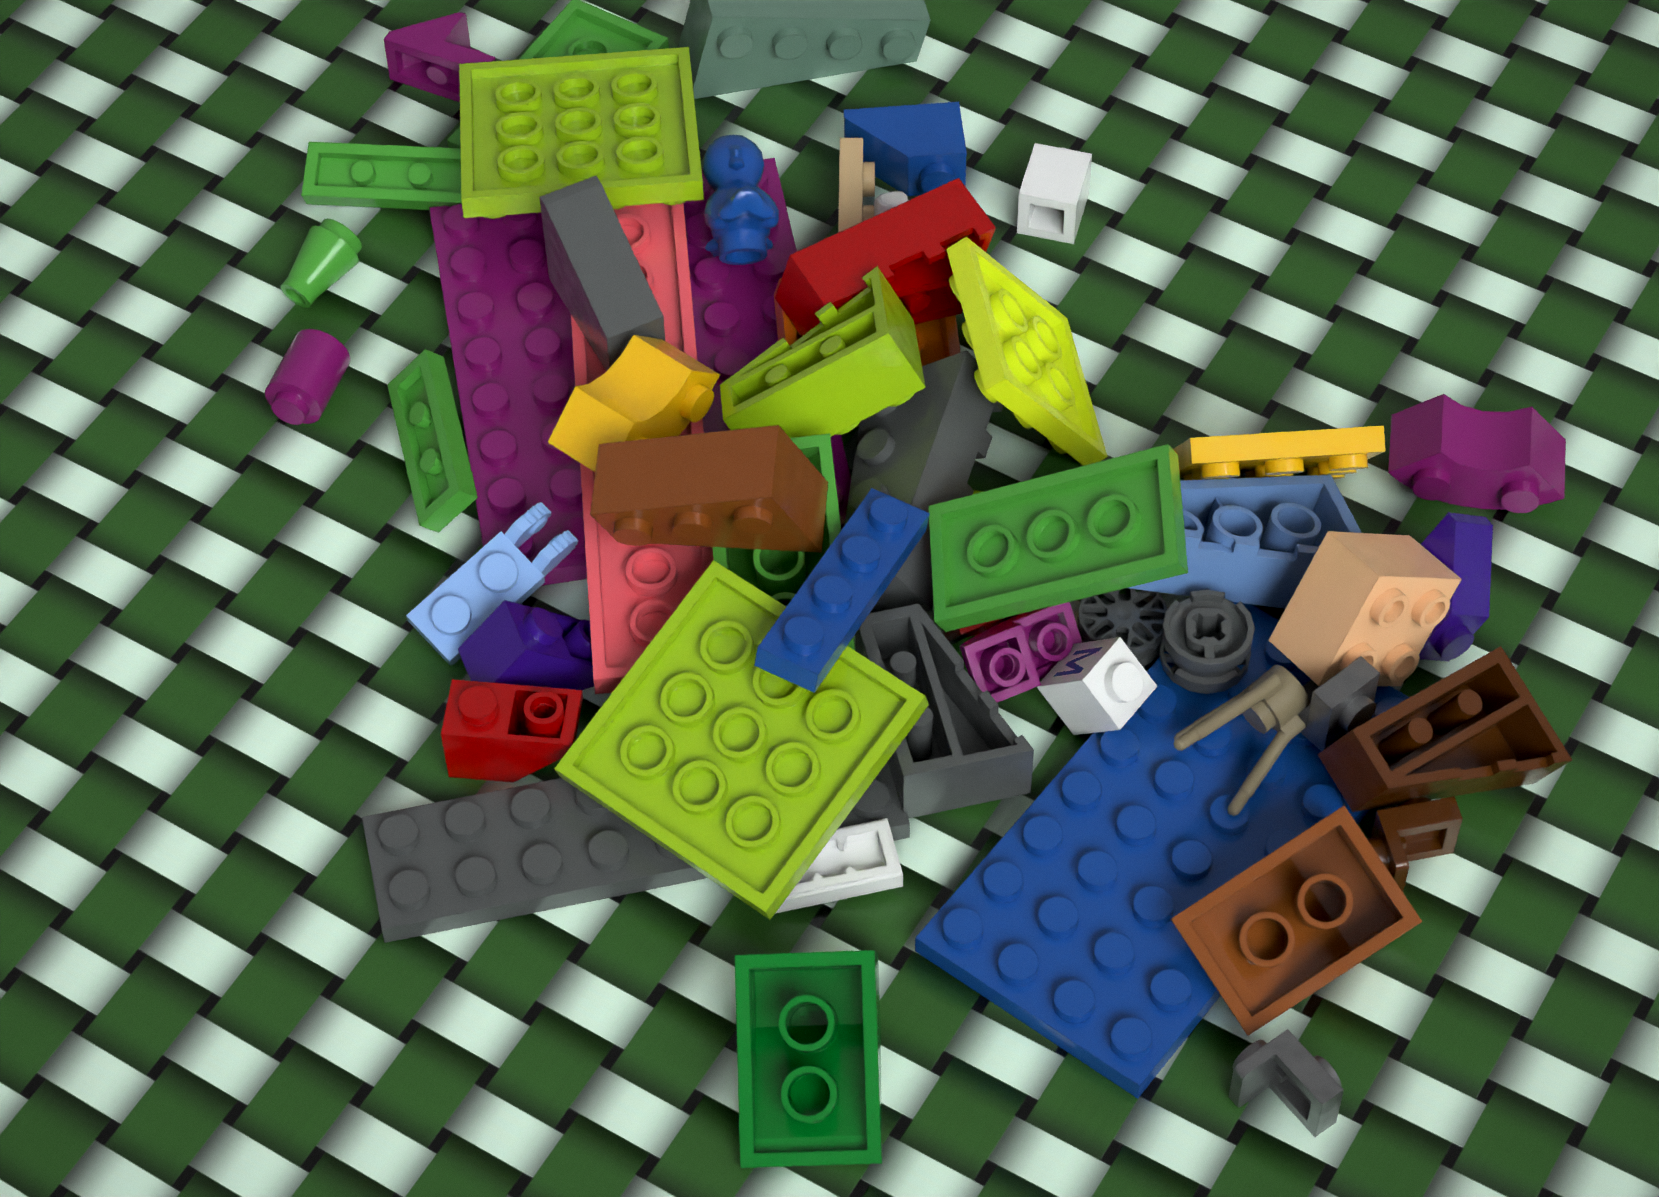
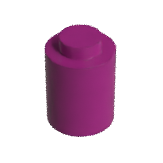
(307, 377)

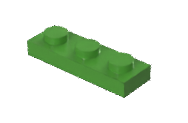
(381, 176)
(432, 441)

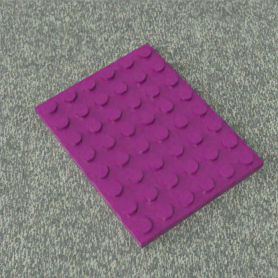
(518, 358)

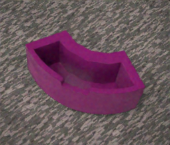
(1477, 456)

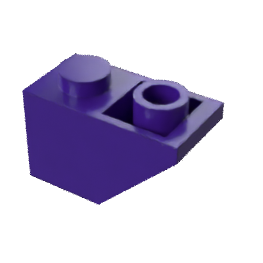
(530, 649)

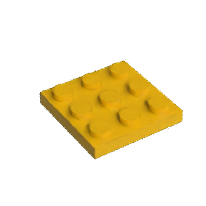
(1280, 453)

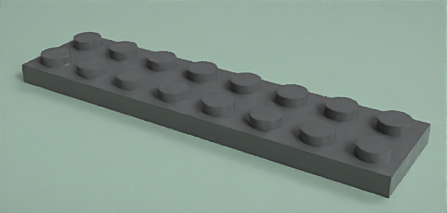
(531, 854)

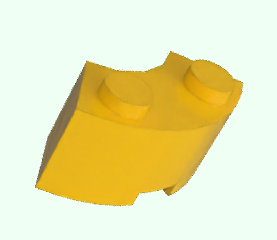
(642, 396)

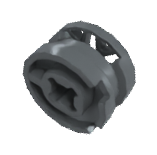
(1125, 617)
(1206, 642)

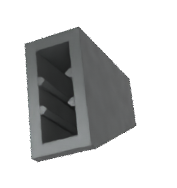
(597, 270)

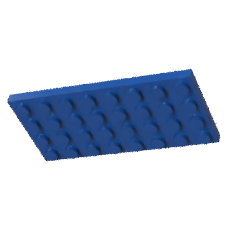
(1082, 890)

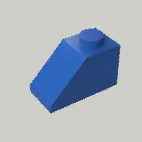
(911, 144)

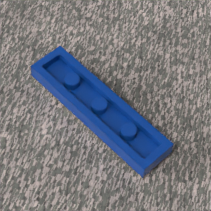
(841, 590)

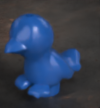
(738, 209)

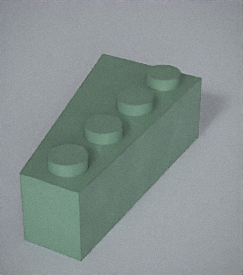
(789, 41)

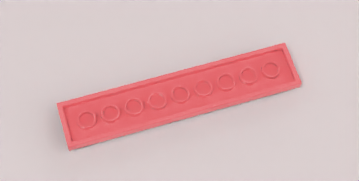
(628, 585)

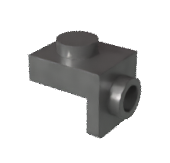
(1340, 703)
(1298, 1079)

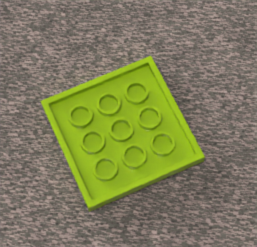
(576, 118)
(731, 759)

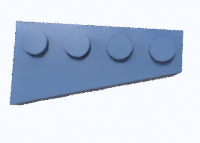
(1255, 535)

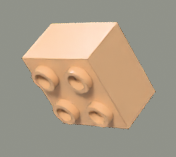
(1365, 600)

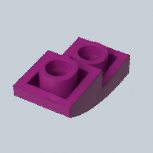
(1020, 650)

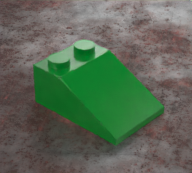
(809, 1058)

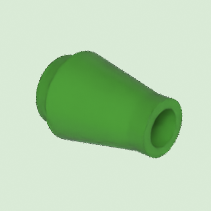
(322, 260)

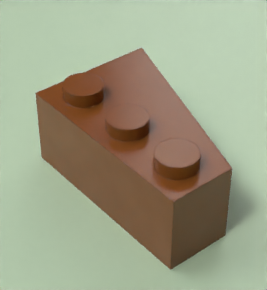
(711, 491)

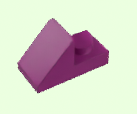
(430, 54)

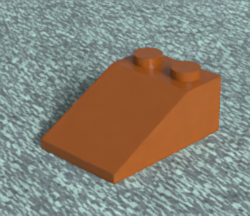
(1296, 920)

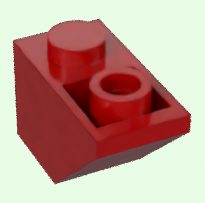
(507, 729)

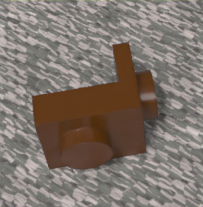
(1415, 832)

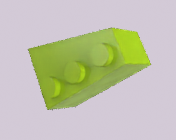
(835, 372)

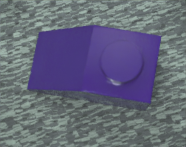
(1465, 548)

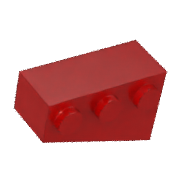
(904, 244)

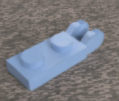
(485, 581)

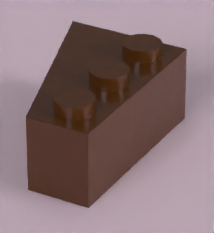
(1448, 741)

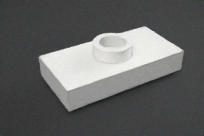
(851, 864)

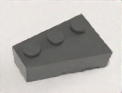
(960, 744)

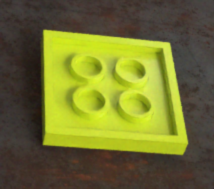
(1024, 353)

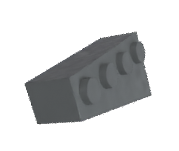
(923, 458)

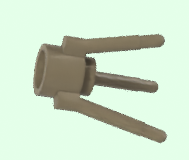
(1266, 704)

